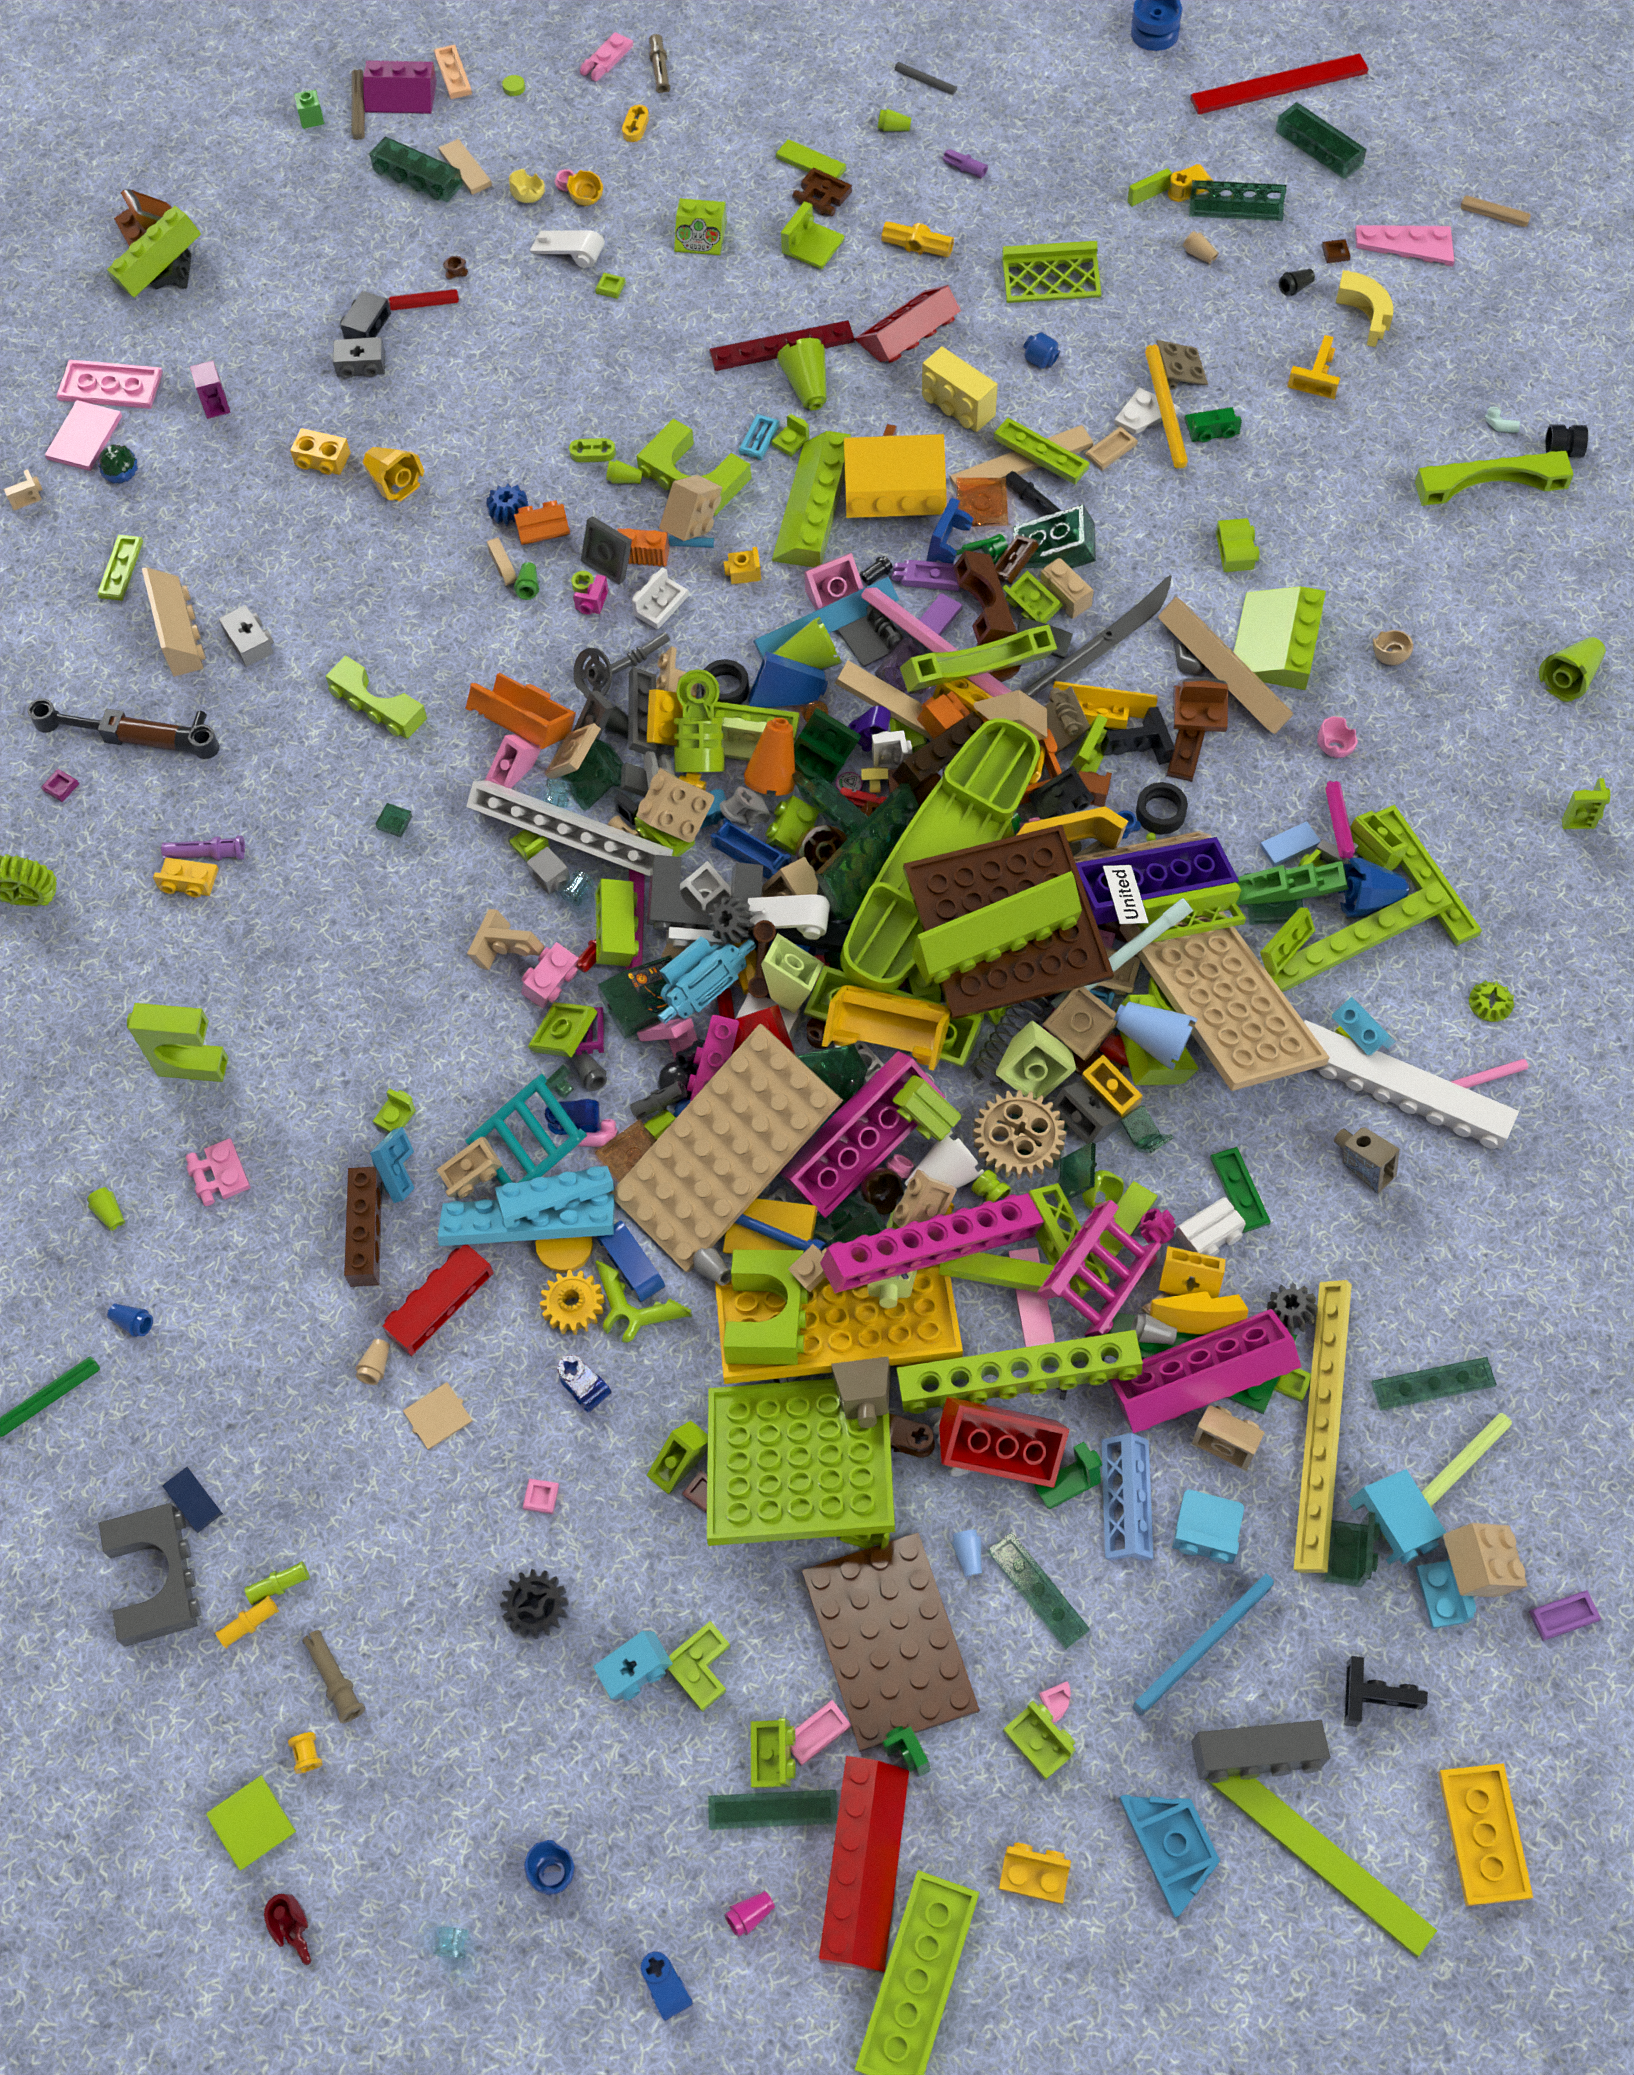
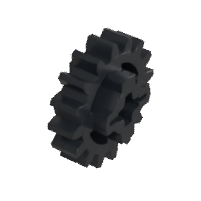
(523, 1609)

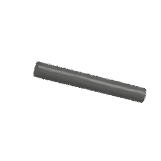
(925, 78)

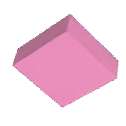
(540, 1496)

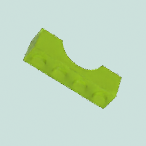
(399, 713)

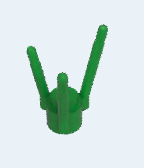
(993, 546)

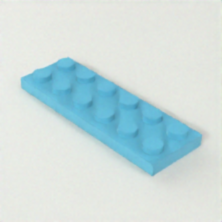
(482, 1222)

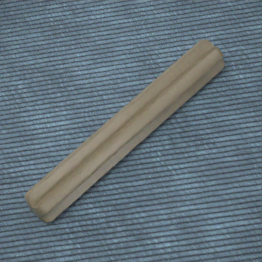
(357, 105)

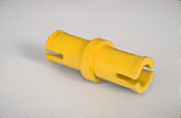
(247, 1621)

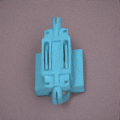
(700, 976)

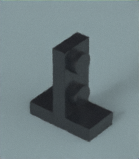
(1152, 735)
(1376, 1692)

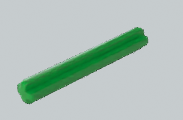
(48, 1395)

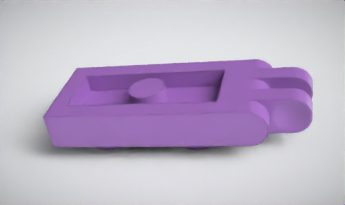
(926, 575)

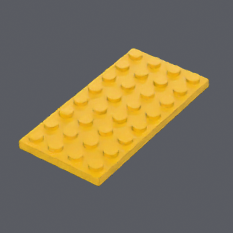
(851, 1326)

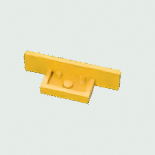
(1110, 703)

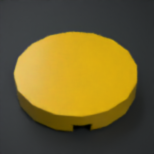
(564, 1253)

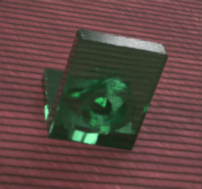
(1143, 1131)

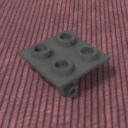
(871, 636)

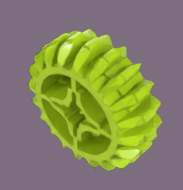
(25, 882)

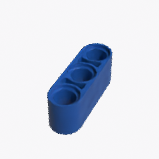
(632, 1261)

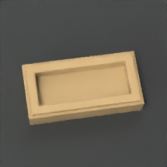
(1111, 448)

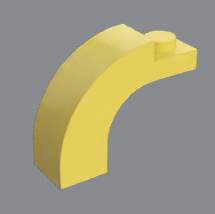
(1369, 297)

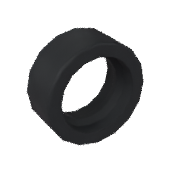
(731, 668)
(1158, 825)

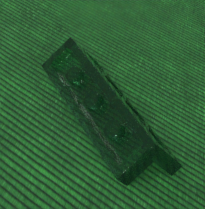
(1237, 205)
(830, 803)

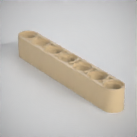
(1225, 665)

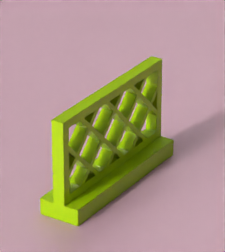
(1049, 257)

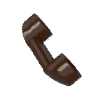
(764, 933)

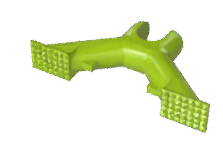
(637, 1317)

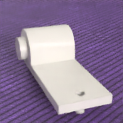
(581, 244)
(802, 912)

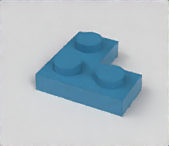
(389, 1160)

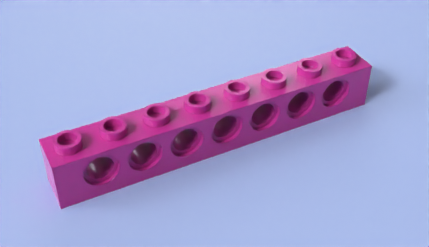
(930, 1242)

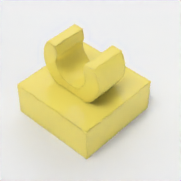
(874, 775)

